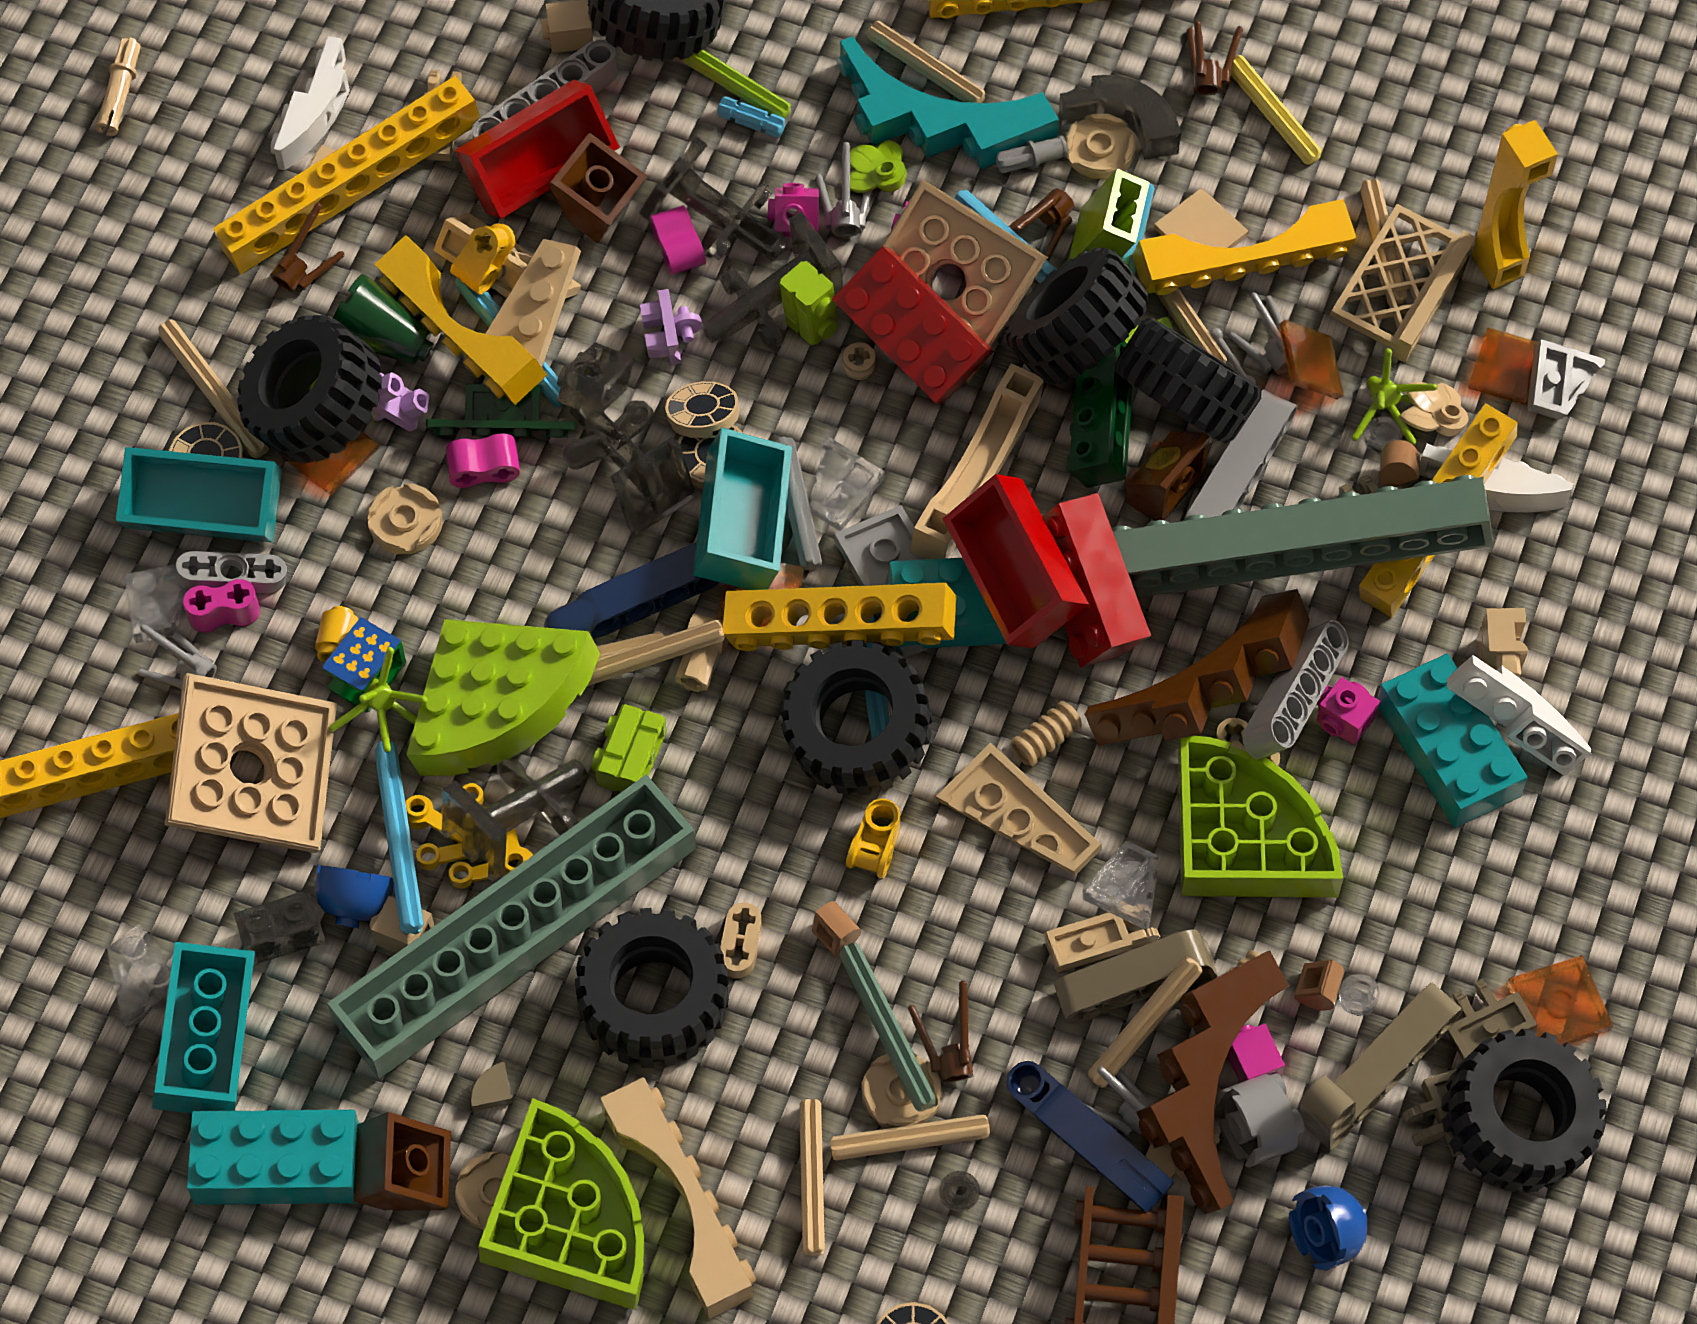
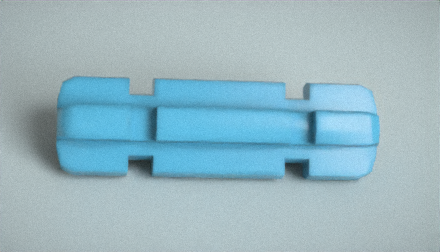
(751, 117)

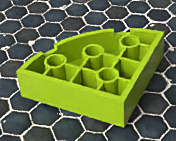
(496, 692)
(1249, 827)
(567, 1212)

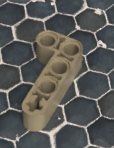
(1131, 976)

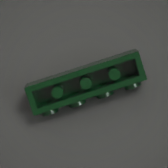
(1100, 424)

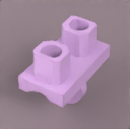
(665, 342)
(400, 403)

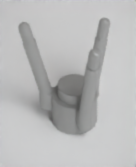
(845, 218)
(1275, 354)
(191, 662)
(1133, 1102)

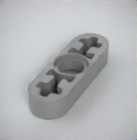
(243, 561)

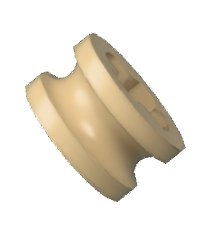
(859, 350)

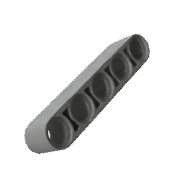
(580, 66)
(1245, 457)
(1295, 691)

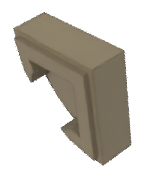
(491, 1089)

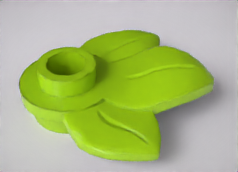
(877, 167)

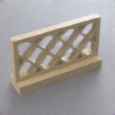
(1433, 287)

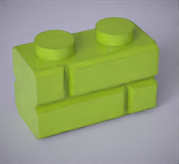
(809, 303)
(630, 747)

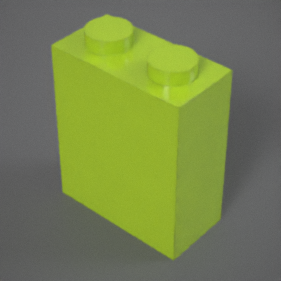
(1111, 215)

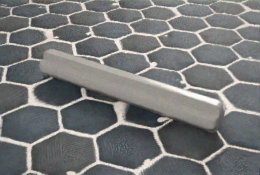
(800, 513)

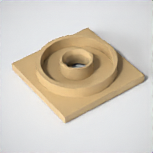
(996, 264)
(283, 731)

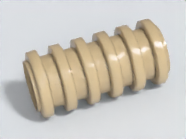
(1046, 733)

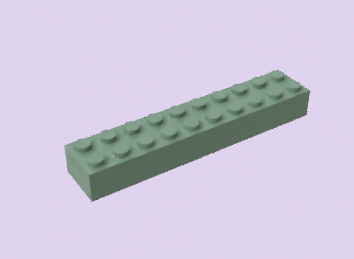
(1306, 536)
(512, 926)

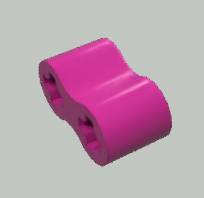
(677, 240)
(482, 460)
(221, 605)

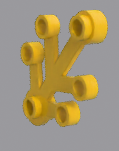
(451, 853)

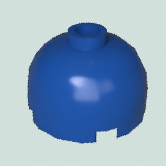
(351, 894)
(1328, 1225)

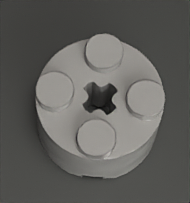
(1259, 1119)

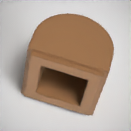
(1398, 463)
(834, 927)
(1319, 984)

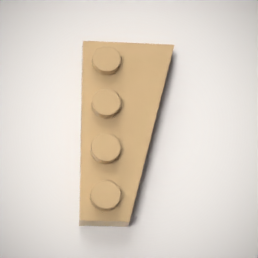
(538, 298)
(1013, 806)

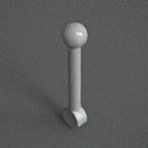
(1217, 335)

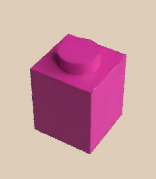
(1255, 1053)

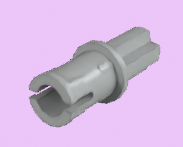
(1032, 154)

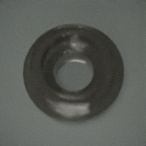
(959, 1202)

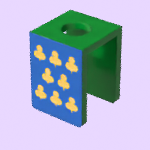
(360, 660)

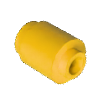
(332, 630)

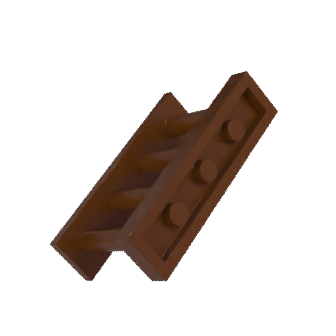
(1162, 1259)

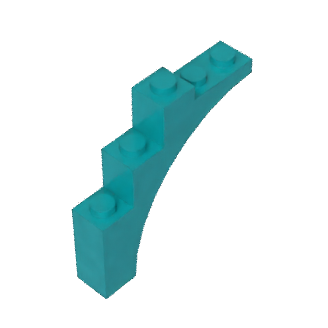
(938, 124)

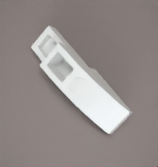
(314, 111)
(1511, 486)
(1524, 713)

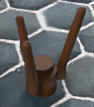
(1206, 72)
(1050, 210)
(291, 269)
(955, 1058)

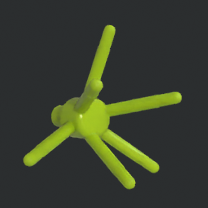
(1387, 395)
(381, 699)

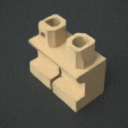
(1500, 639)

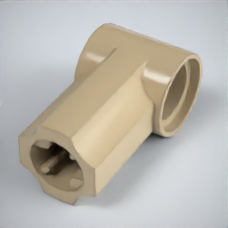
(698, 666)

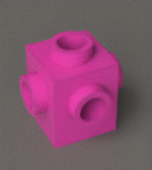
(793, 197)
(1346, 710)

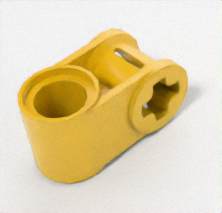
(483, 256)
(874, 845)

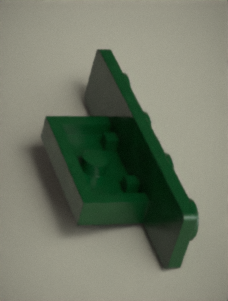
(488, 413)

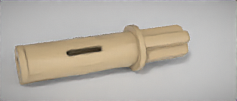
(121, 75)

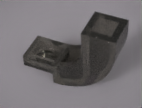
(1134, 103)

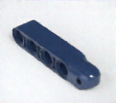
(632, 595)
(1088, 1135)

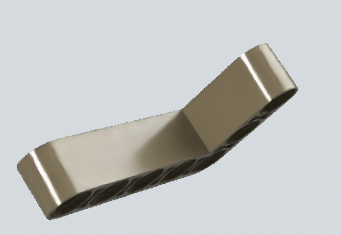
(1338, 1107)

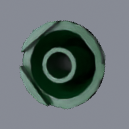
(383, 323)

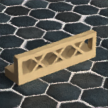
(455, 235)

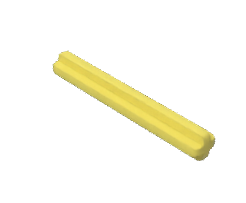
(1275, 111)

